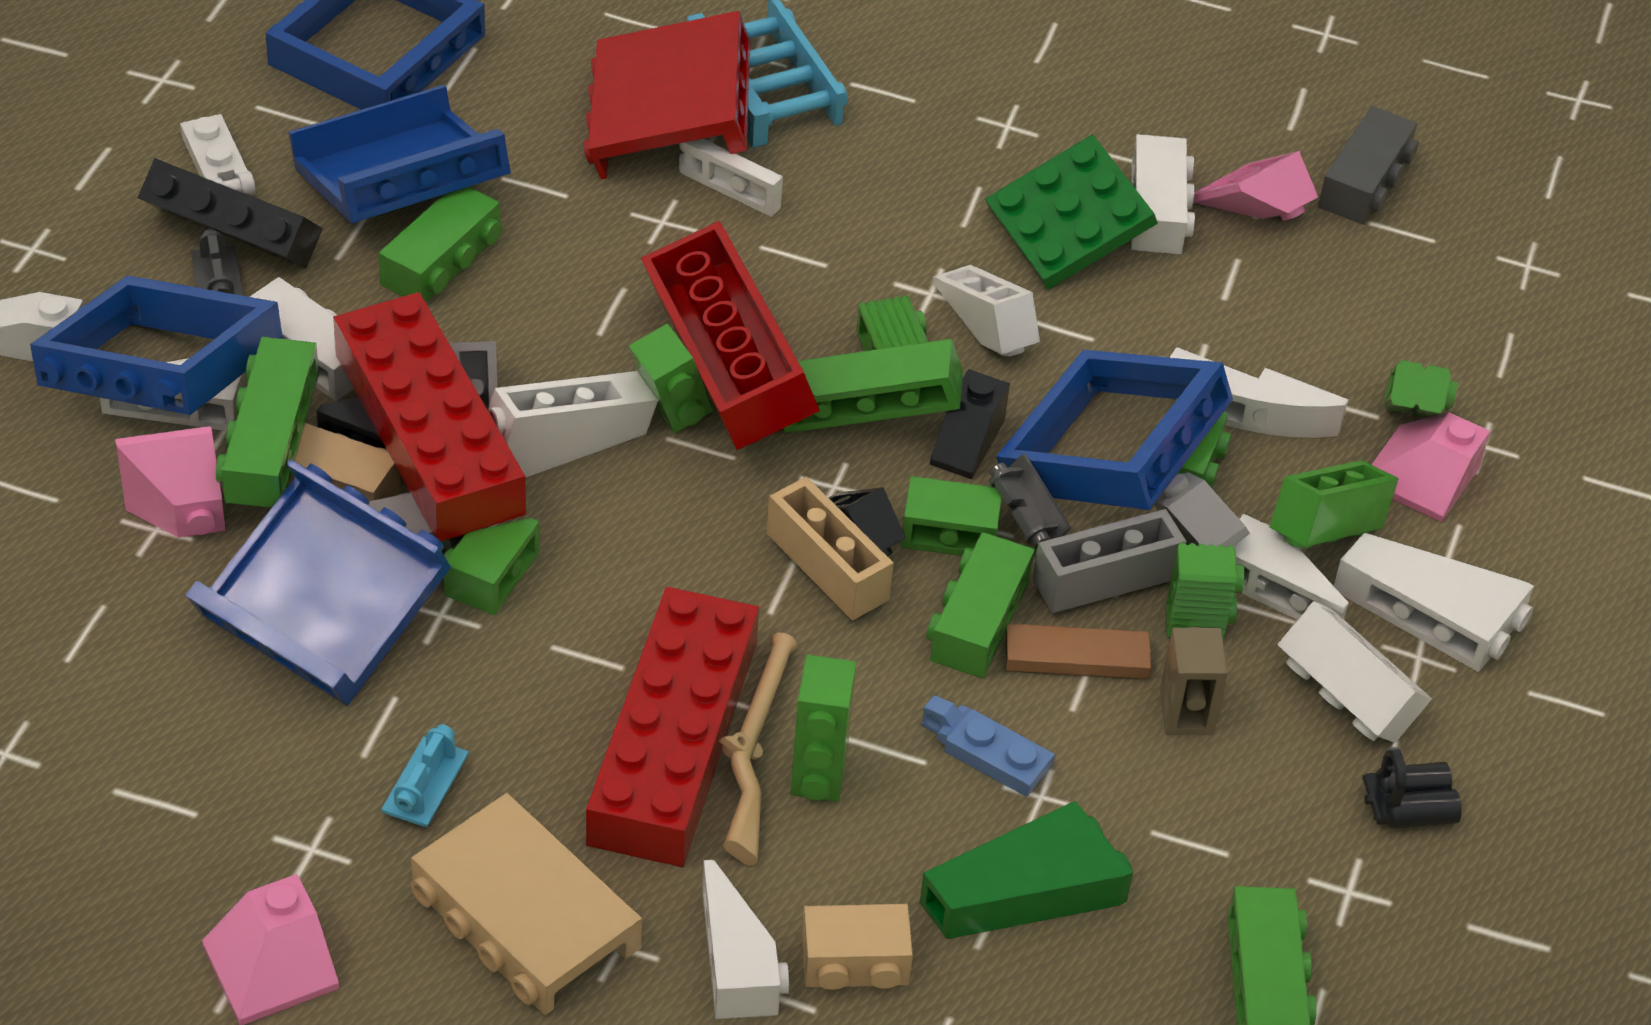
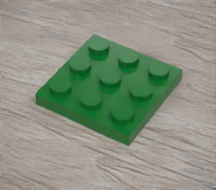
(1071, 211)

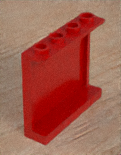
(669, 88)

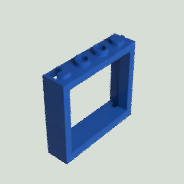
(289, 52)
(70, 361)
(1202, 398)

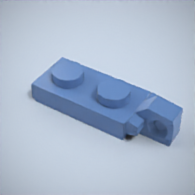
(987, 745)

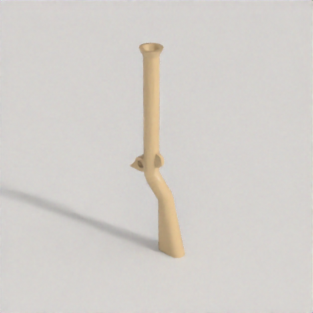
(743, 834)

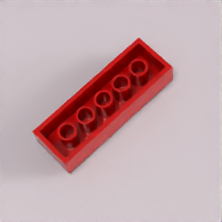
(730, 335)
(429, 417)
(672, 727)

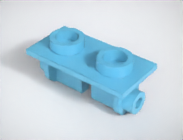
(426, 778)

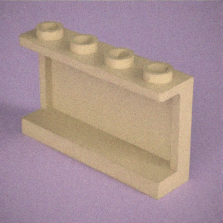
(523, 901)

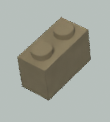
(1193, 681)

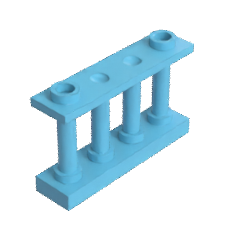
(807, 69)

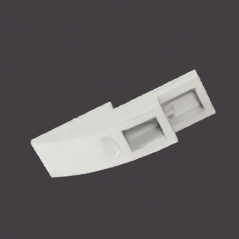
(1279, 404)

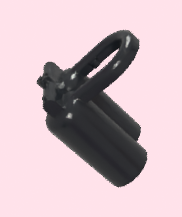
(1411, 793)

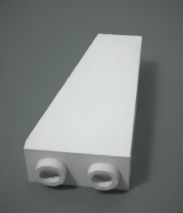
(571, 417)
(1436, 598)

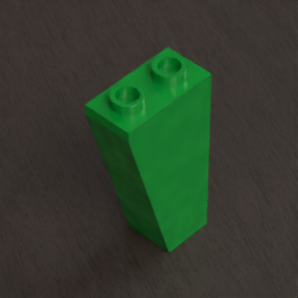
(1028, 876)

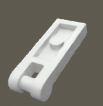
(216, 153)
(732, 175)

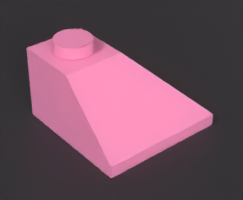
(1262, 188)
(1433, 461)
(172, 481)
(271, 951)

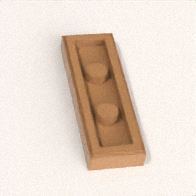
(1078, 651)

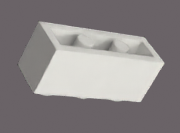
(1161, 177)
(308, 321)
(1353, 673)

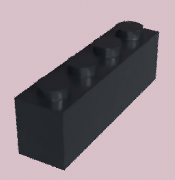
(230, 212)

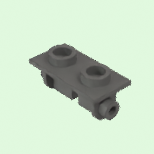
(216, 264)
(1029, 500)

